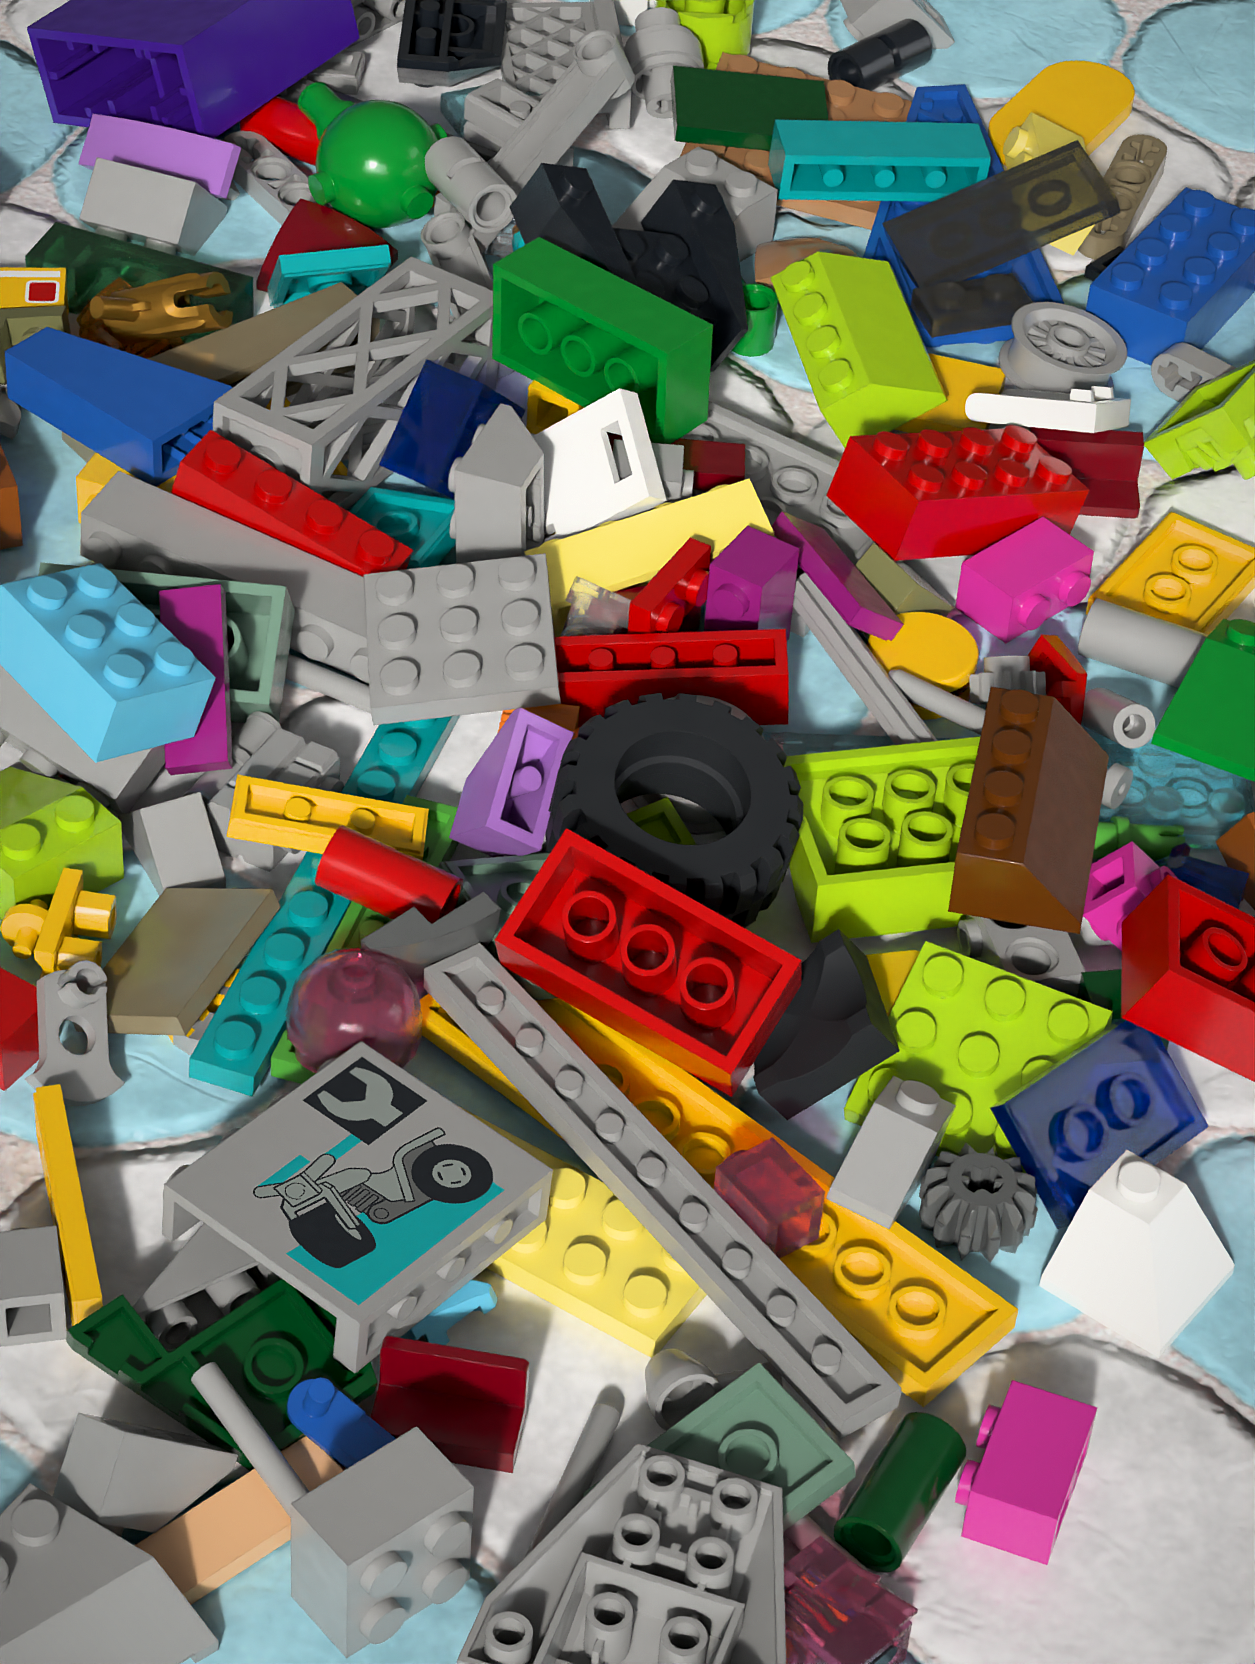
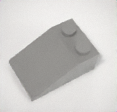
(747, 199)

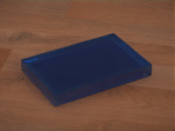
(1094, 1107)

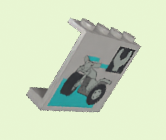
(364, 1196)

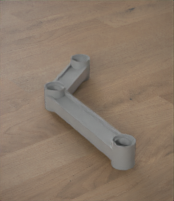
(543, 137)

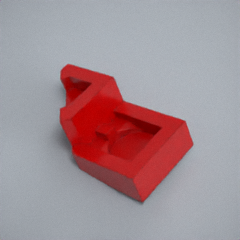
(1063, 673)

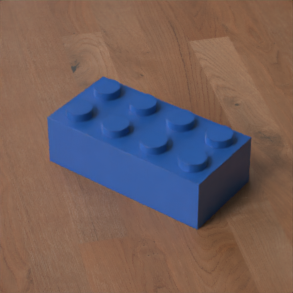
(1179, 276)

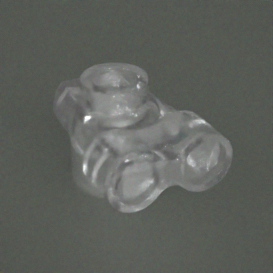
(594, 610)

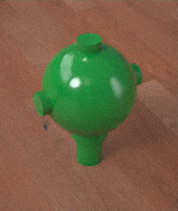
(370, 157)

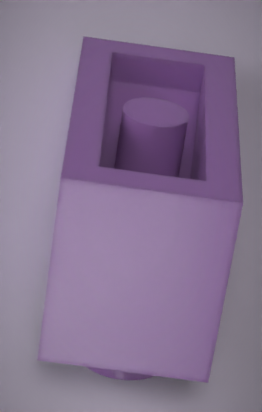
(511, 788)

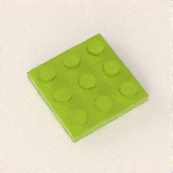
(975, 1042)

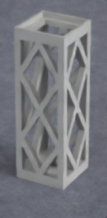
(314, 435)

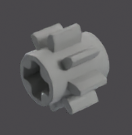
(1005, 673)

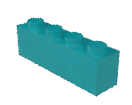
(875, 160)

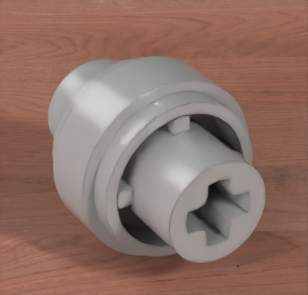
(654, 51)

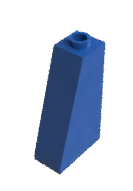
(113, 400)

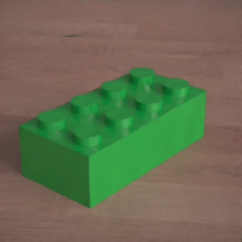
(597, 334)

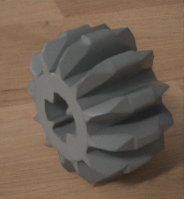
(978, 1202)

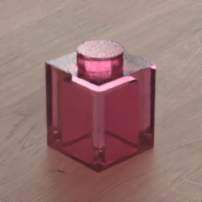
(772, 1196)

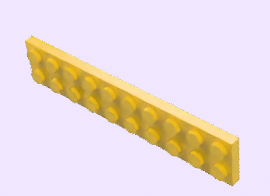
(884, 1285)

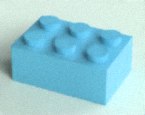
(100, 662)

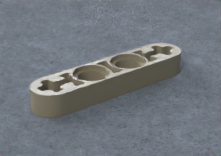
(1131, 197)

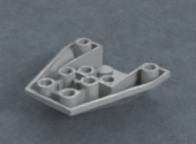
(647, 1571)

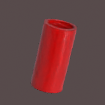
(284, 128)
(385, 878)

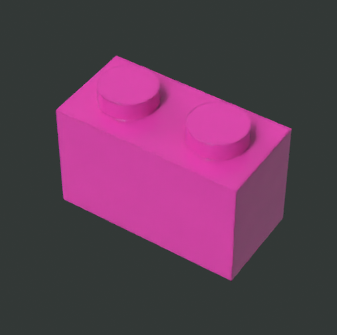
(1024, 579)
(1026, 1472)

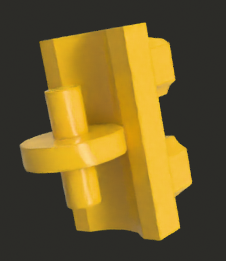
(54, 931)

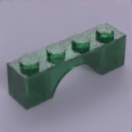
(98, 260)

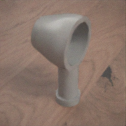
(681, 1384)

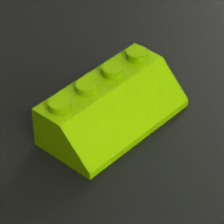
(857, 343)

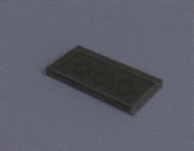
(1002, 217)

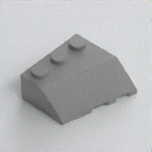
(87, 1593)

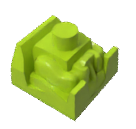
(1210, 427)

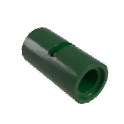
(900, 1491)

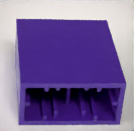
(182, 60)

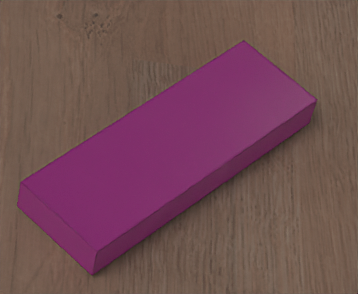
(837, 577)
(200, 624)

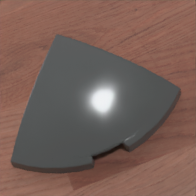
(419, 944)

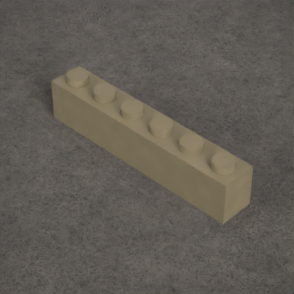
(248, 345)

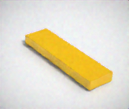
(66, 1203)

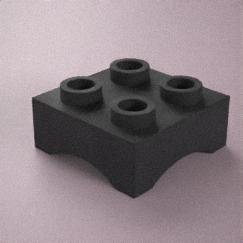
(827, 1032)

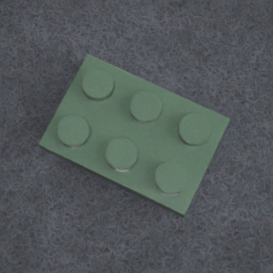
(765, 1436)

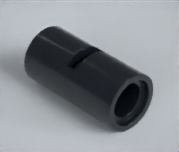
(882, 56)

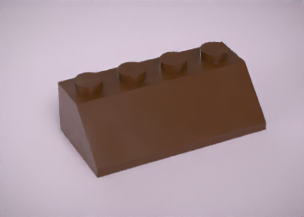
(1029, 815)

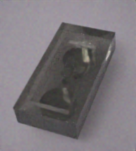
(968, 304)

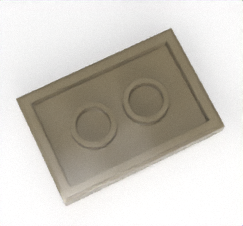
(182, 957)

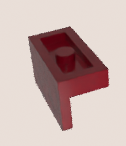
(1104, 463)
(457, 1397)

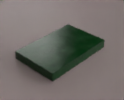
(738, 106)

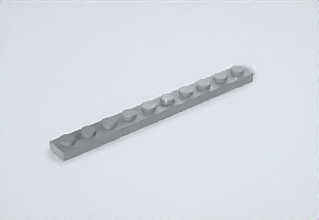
(664, 1193)

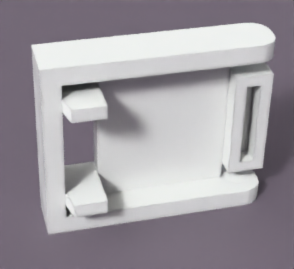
(1075, 411)
(581, 470)

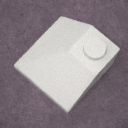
(1139, 1255)

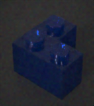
(439, 426)

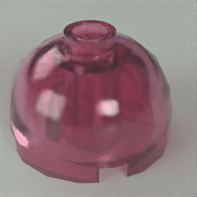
(353, 999)

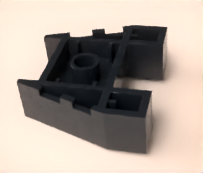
(681, 255)

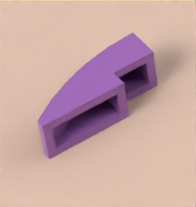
(163, 151)

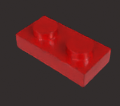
(672, 591)

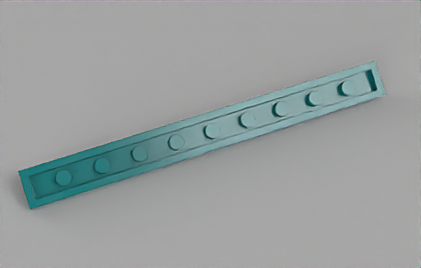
(253, 1013)

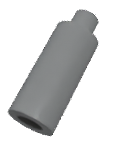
(1118, 718)

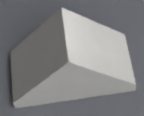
(175, 844)

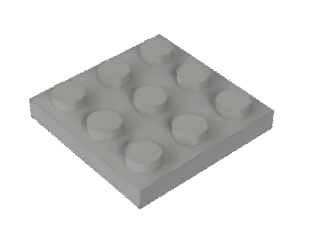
(460, 639)

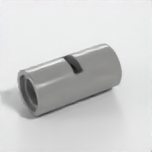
(469, 184)
(1139, 642)

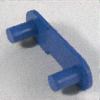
(334, 1422)

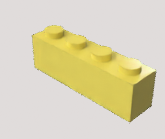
(637, 547)

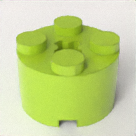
(716, 24)

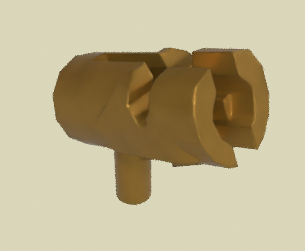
(156, 309)

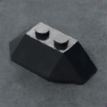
(449, 40)

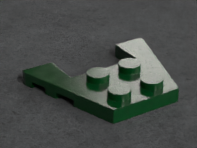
(258, 1346)

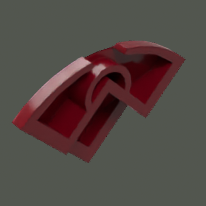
(316, 229)

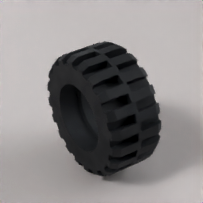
(694, 755)

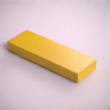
(309, 817)

